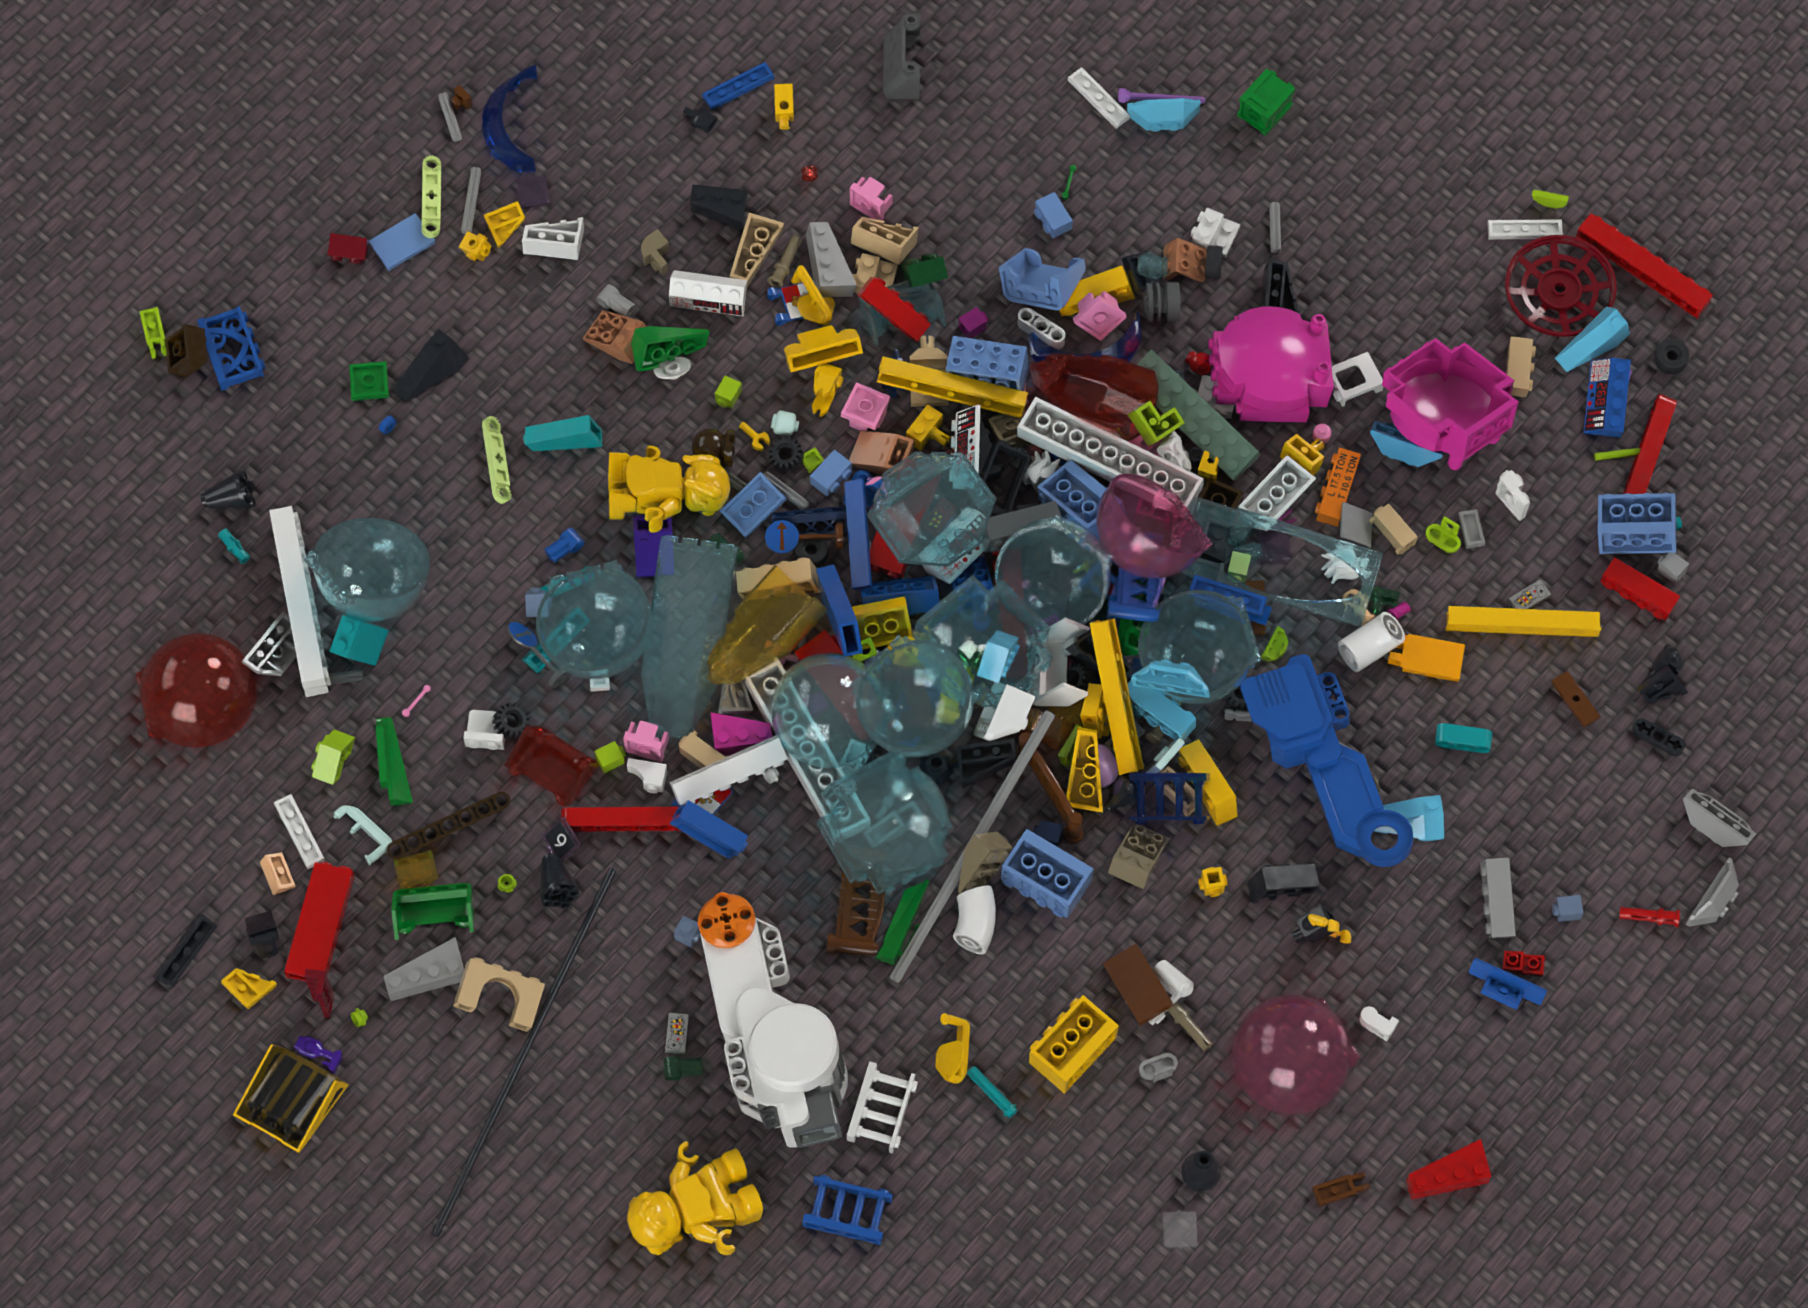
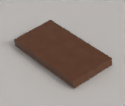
(1138, 984)

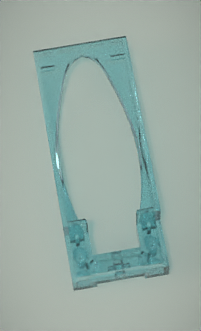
(1360, 559)

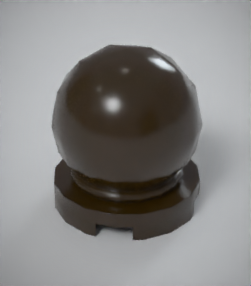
(716, 444)

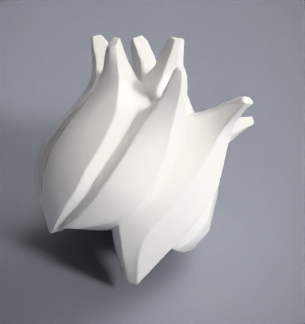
(1040, 469)
(1338, 569)

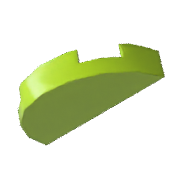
(1549, 199)
(1277, 646)

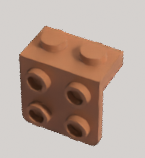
(1185, 259)

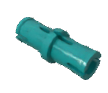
(234, 546)

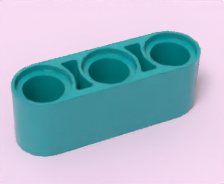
(1463, 738)

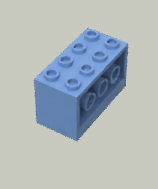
(989, 362)
(1075, 494)
(1637, 523)
(1046, 874)

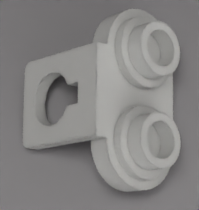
(1158, 1067)

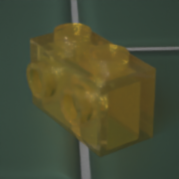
(416, 869)

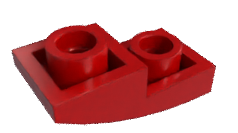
(1523, 963)

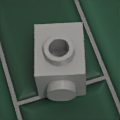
(1672, 567)

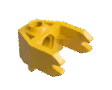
(826, 382)

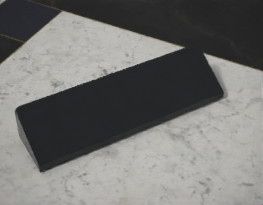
(185, 950)

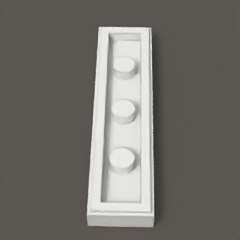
(1098, 97)
(1523, 229)
(299, 831)

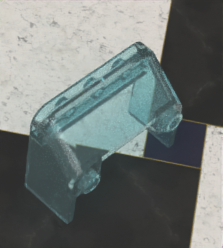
(922, 297)

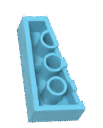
(998, 656)
(1161, 712)

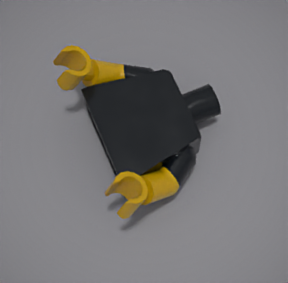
(1319, 925)

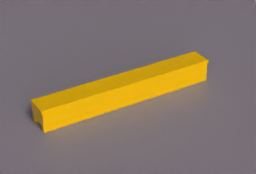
(951, 387)
(1523, 621)
(1116, 696)

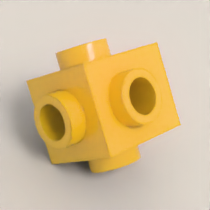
(475, 246)
(1214, 876)

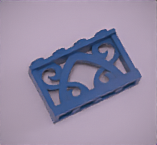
(224, 370)

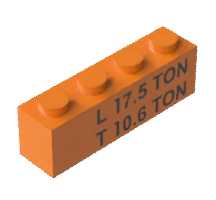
(1338, 486)

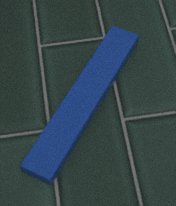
(858, 534)

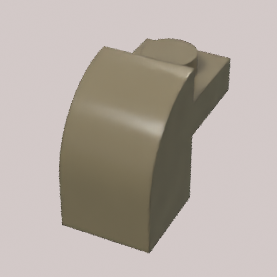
(652, 250)

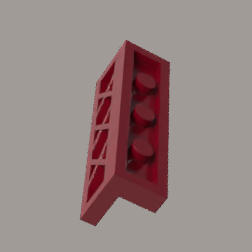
(320, 990)

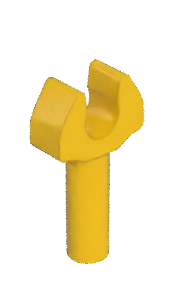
(756, 437)

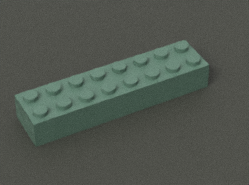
(1201, 421)

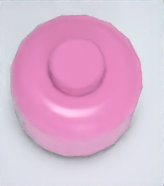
(1322, 432)

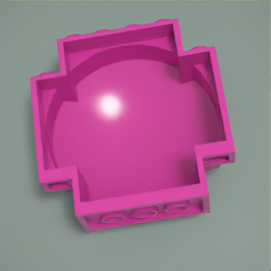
(1272, 365)
(1450, 400)

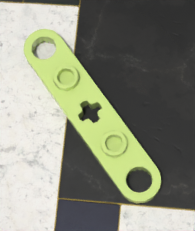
(431, 207)
(496, 459)

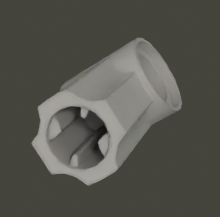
(611, 298)

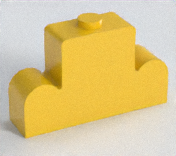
(821, 347)

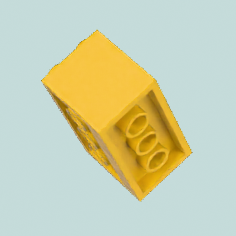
(1073, 1043)

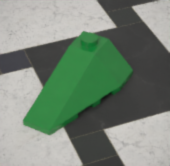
(658, 344)

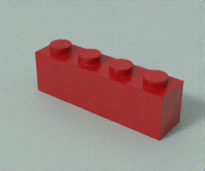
(894, 309)
(1639, 589)

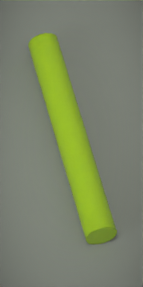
(1616, 454)

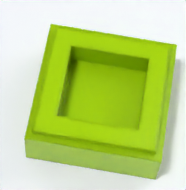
(812, 460)

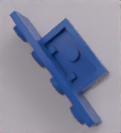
(1505, 986)

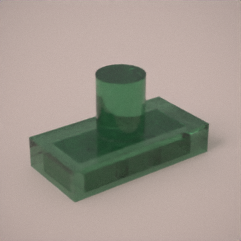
(1383, 596)
(972, 653)

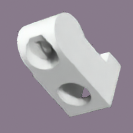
(1378, 1024)

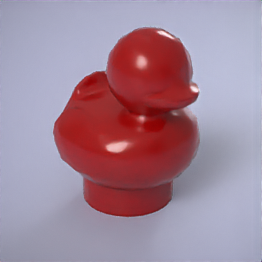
(1198, 362)

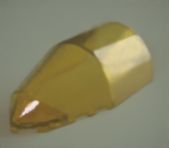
(764, 628)

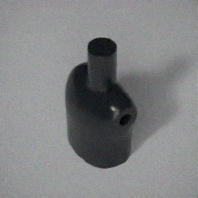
(701, 119)

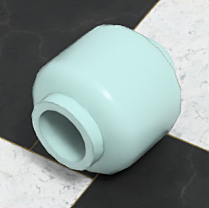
(784, 423)

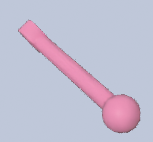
(406, 712)

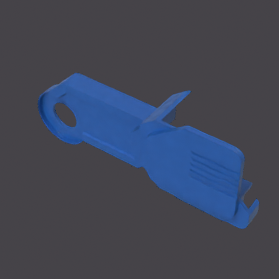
(1301, 729)

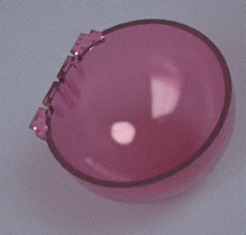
(1146, 530)
(1292, 1054)

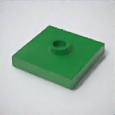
(369, 381)

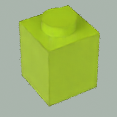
(728, 392)
(610, 756)

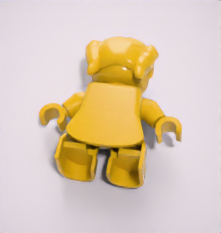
(657, 486)
(696, 1203)

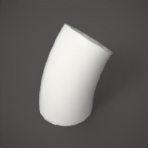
(1371, 641)
(975, 919)

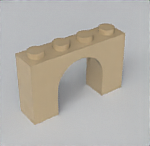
(525, 990)

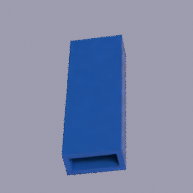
(839, 610)

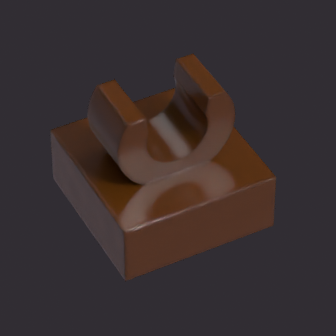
(461, 98)

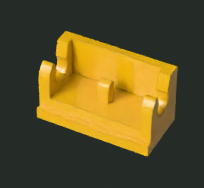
(1208, 470)

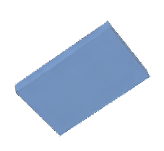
(401, 242)
(753, 505)

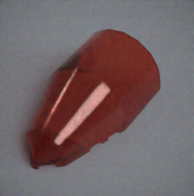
(1096, 389)

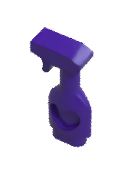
(313, 1048)

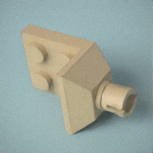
(931, 358)

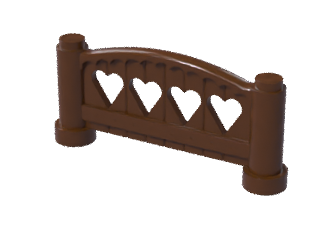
(1073, 832)
(846, 938)

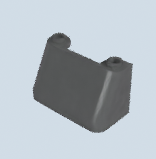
(901, 77)

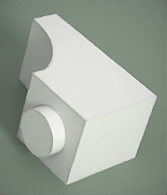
(651, 774)

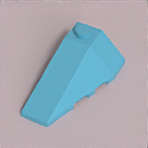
(1599, 336)
(1424, 816)

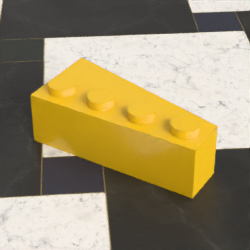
(1111, 281)
(1084, 779)
(1216, 793)

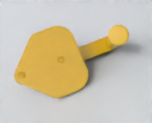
(813, 306)
(953, 1056)

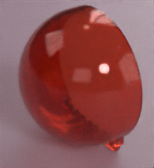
(196, 690)

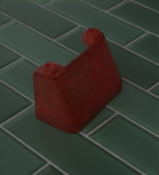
(551, 763)

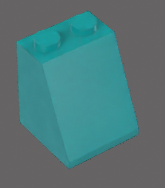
(359, 640)

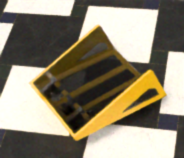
(289, 1097)

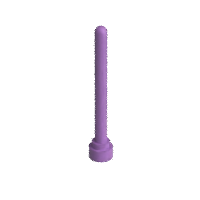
(1125, 95)

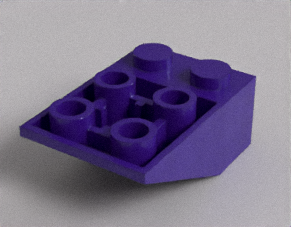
(648, 545)

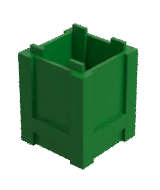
(1266, 101)

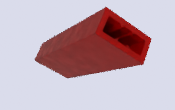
(319, 920)

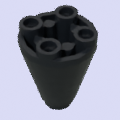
(230, 493)
(556, 883)
(1201, 1171)

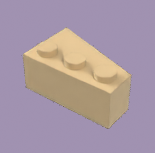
(883, 239)

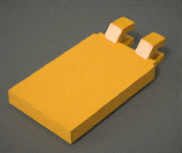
(1429, 657)

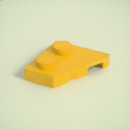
(504, 222)
(247, 987)

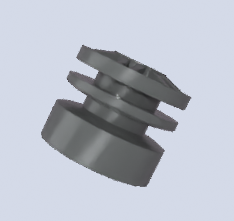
(1162, 301)

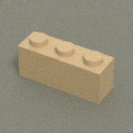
(1519, 365)

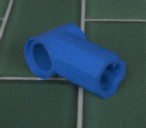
(568, 542)

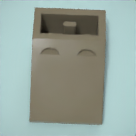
(1138, 855)
(982, 860)

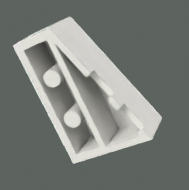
(554, 240)

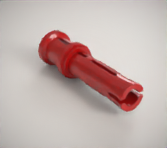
(1659, 916)

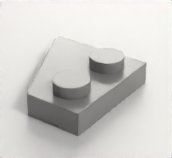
(735, 699)

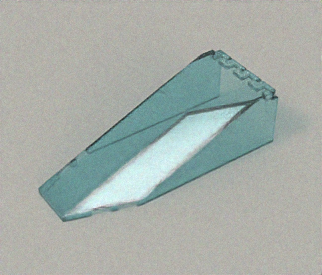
(687, 620)

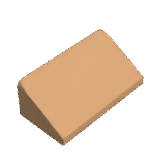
(277, 873)

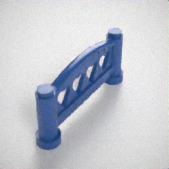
(1128, 607)

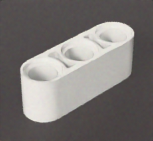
(1036, 321)

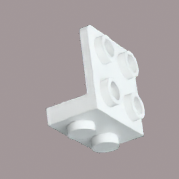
(481, 731)

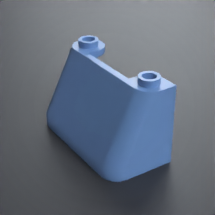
(1039, 285)

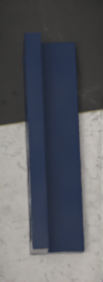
(813, 516)

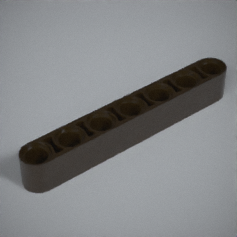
(455, 818)

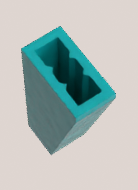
(564, 434)

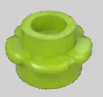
(506, 878)
(359, 1017)

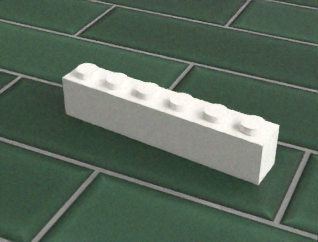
(729, 770)

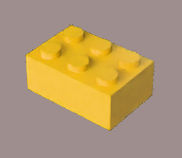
(883, 621)

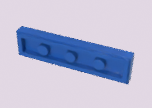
(738, 86)

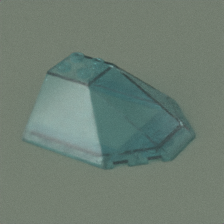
(932, 508)

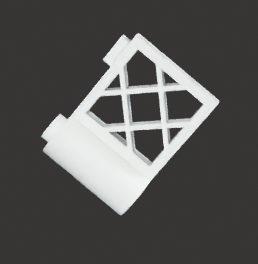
(1174, 984)

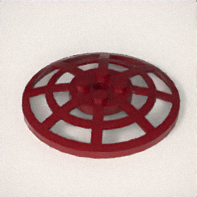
(1559, 277)

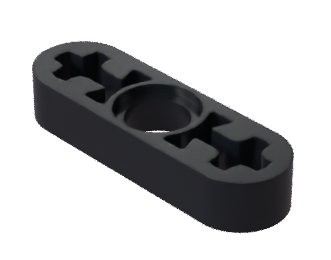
(1656, 729)

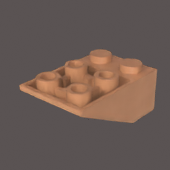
(613, 335)
(880, 451)

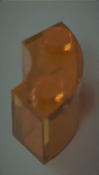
(1057, 732)

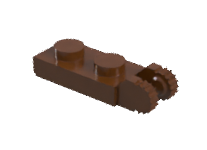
(1339, 1189)

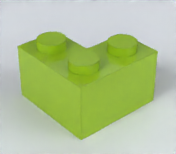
(1152, 425)
(331, 756)

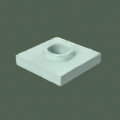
(1165, 756)

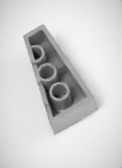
(827, 262)
(1498, 898)
(427, 972)

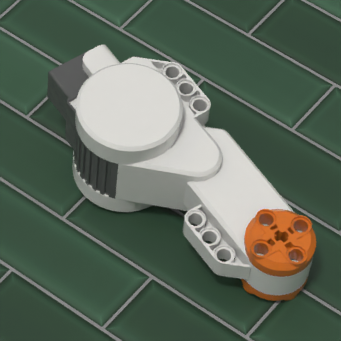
(784, 1047)

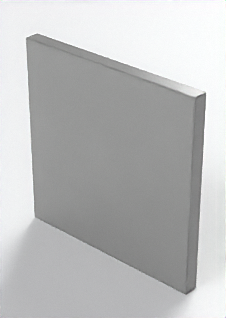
(1356, 525)

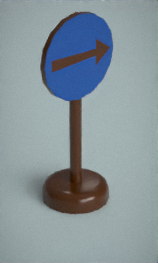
(783, 536)

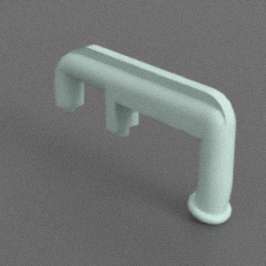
(369, 827)

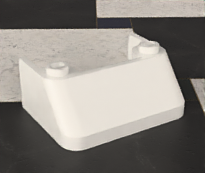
(1052, 685)
(1008, 716)

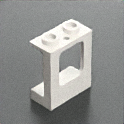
(1369, 371)

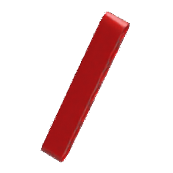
(1650, 445)
(619, 818)

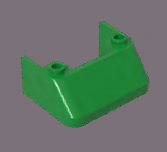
(432, 906)

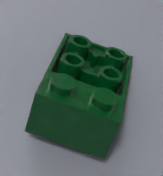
(924, 270)

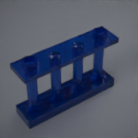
(1178, 780)

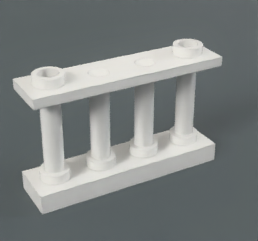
(861, 1111)

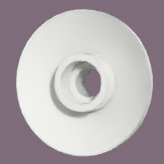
(673, 369)

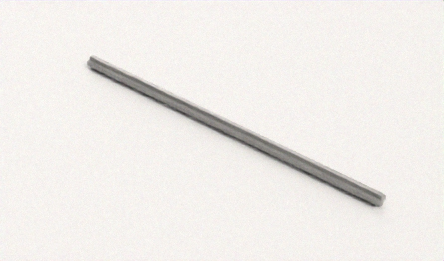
(983, 827)

